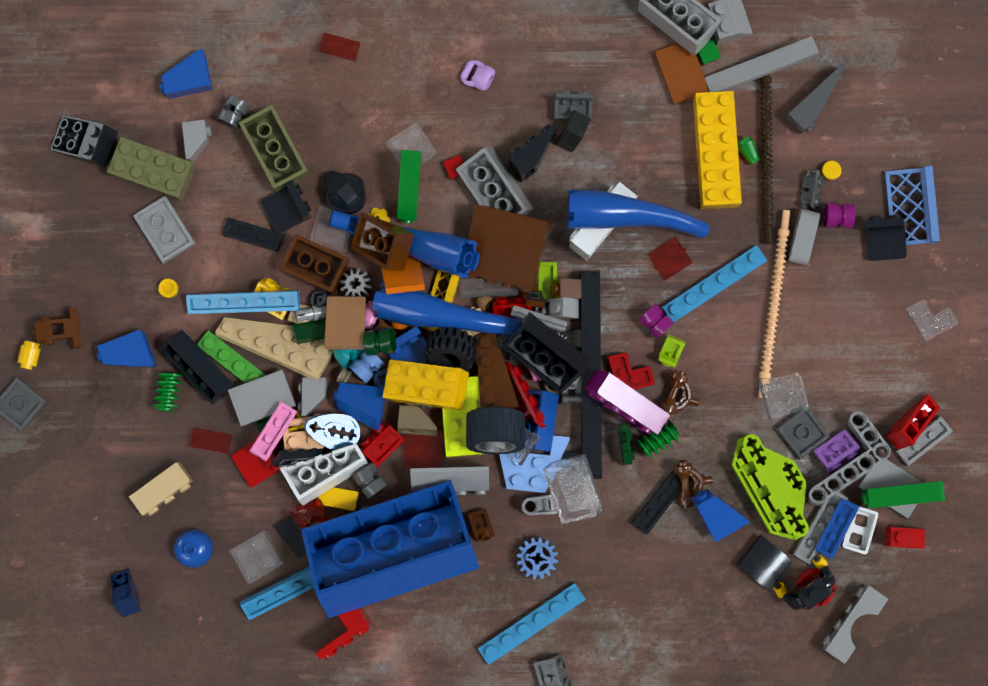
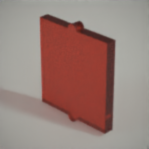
(670, 258)

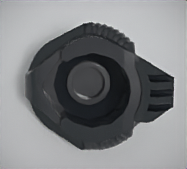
(344, 192)

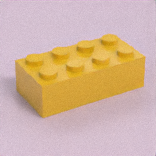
(425, 385)

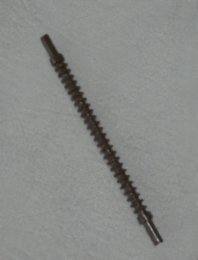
(767, 221)

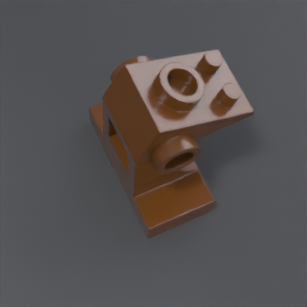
(43, 330)

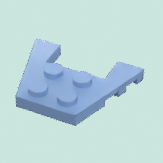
(531, 475)

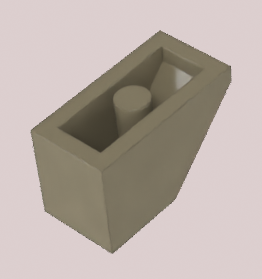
(415, 421)

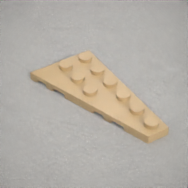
(277, 344)

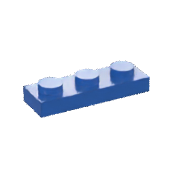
(837, 528)

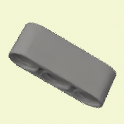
(803, 237)

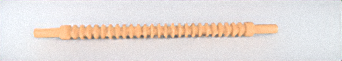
(783, 233)

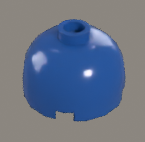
(193, 548)

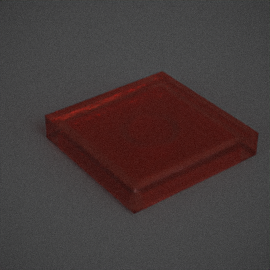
(424, 451)

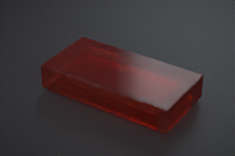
(339, 47)
(210, 440)

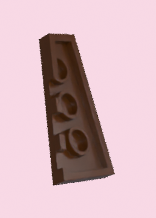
(494, 378)

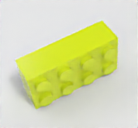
(455, 422)

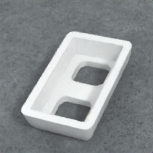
(866, 532)

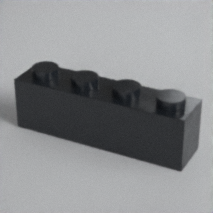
(196, 366)

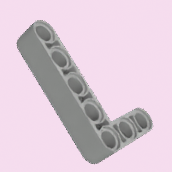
(854, 466)

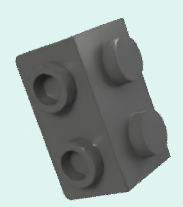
(566, 103)

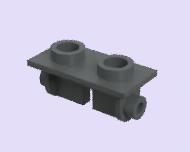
(813, 183)

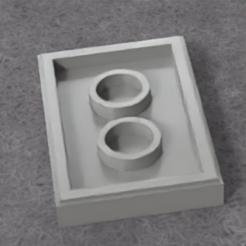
(164, 229)
(261, 397)
(889, 475)

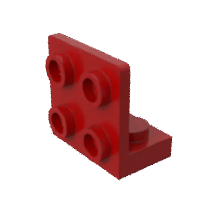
(252, 467)

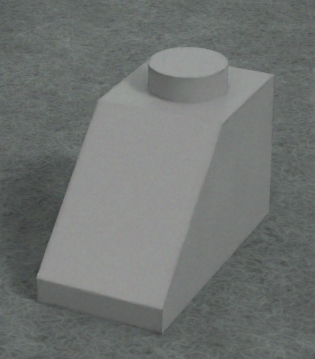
(196, 138)

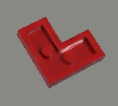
(636, 378)

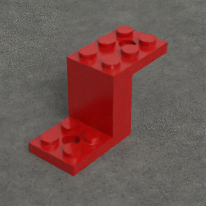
(356, 622)

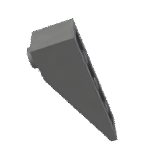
(808, 110)

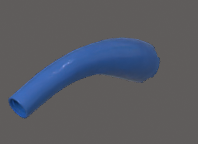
(609, 210)
(437, 249)
(425, 310)

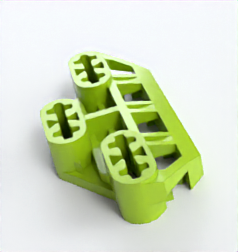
(774, 484)

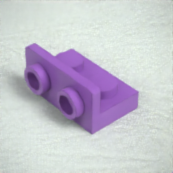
(837, 452)

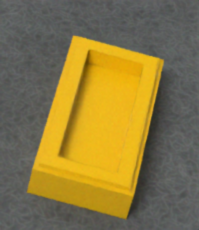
(340, 498)

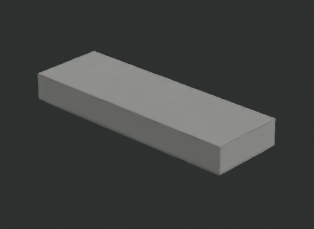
(929, 437)

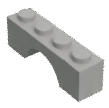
(839, 642)

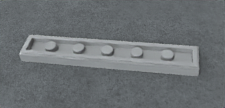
(762, 65)

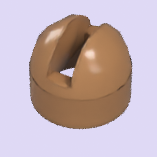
(484, 302)

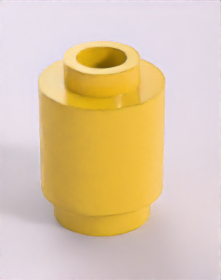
(29, 355)

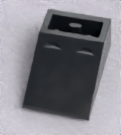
(84, 140)
(527, 160)

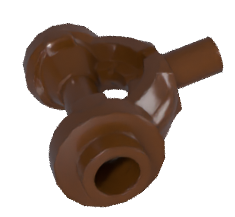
(678, 381)
(684, 470)

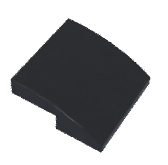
(764, 563)

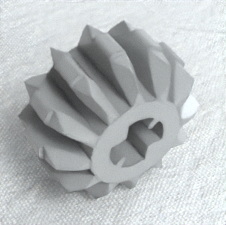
(352, 279)

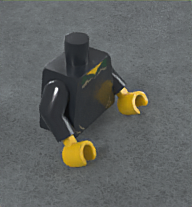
(812, 590)

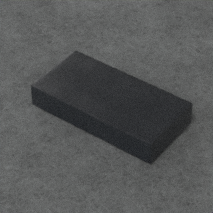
(293, 536)

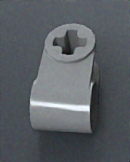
(541, 505)

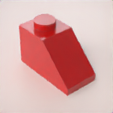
(905, 537)

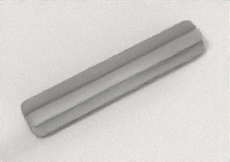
(551, 322)

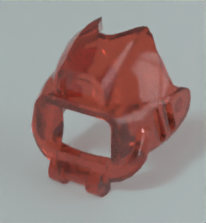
(309, 513)

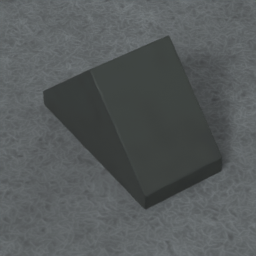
(573, 131)

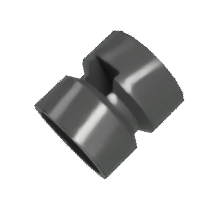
(233, 112)
(370, 481)

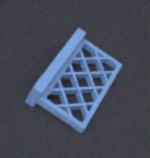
(929, 203)

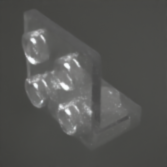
(784, 395)

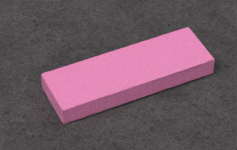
(273, 431)

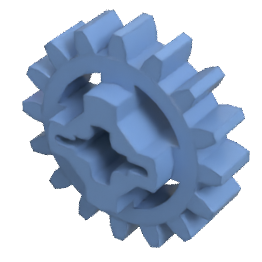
(538, 549)

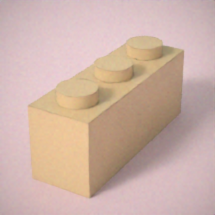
(161, 489)

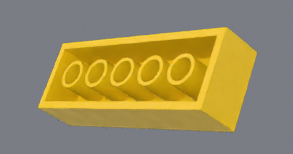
(717, 150)

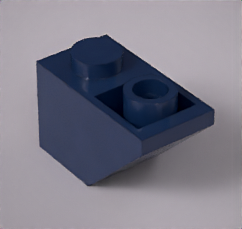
(125, 593)

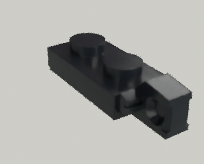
(288, 458)

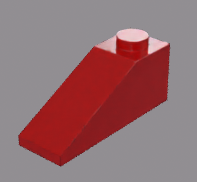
(912, 424)

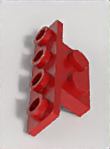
(526, 401)

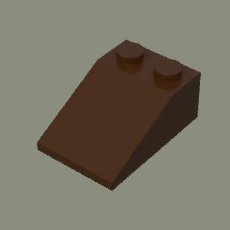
(382, 242)

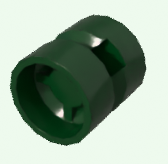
(377, 342)

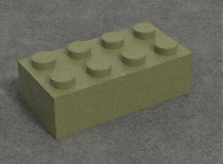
(274, 148)
(151, 169)

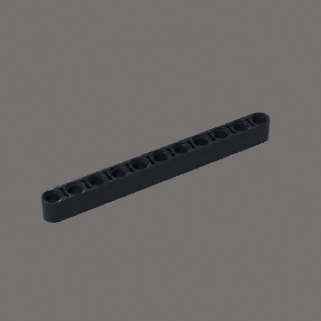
(591, 347)

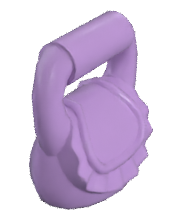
(482, 77)

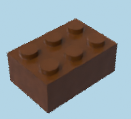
(314, 264)

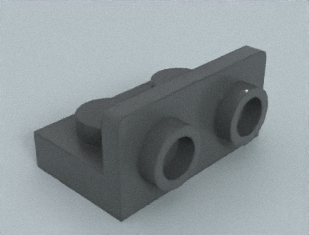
(552, 672)

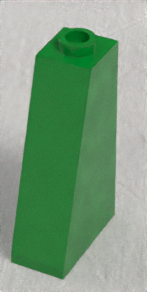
(409, 185)
(903, 494)

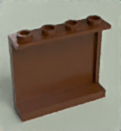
(508, 246)

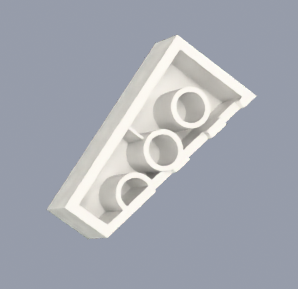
(318, 475)

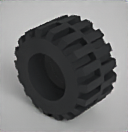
(450, 348)

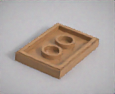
(345, 323)

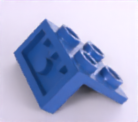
(410, 347)

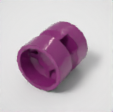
(842, 215)
(656, 321)

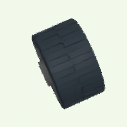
(495, 430)

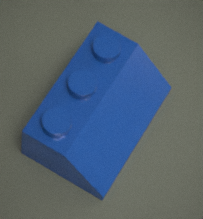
(547, 404)

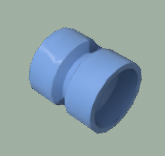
(366, 366)

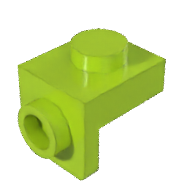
(671, 351)

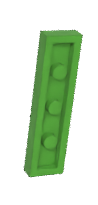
(229, 358)

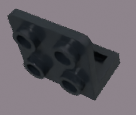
(286, 208)
(885, 238)

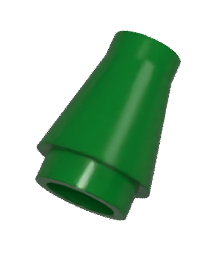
(747, 148)

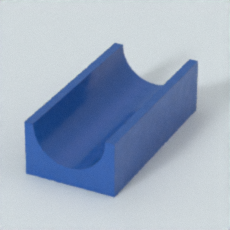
(389, 549)

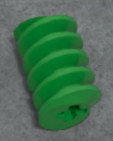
(167, 392)
(656, 441)

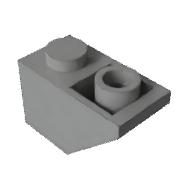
(560, 308)
(313, 395)

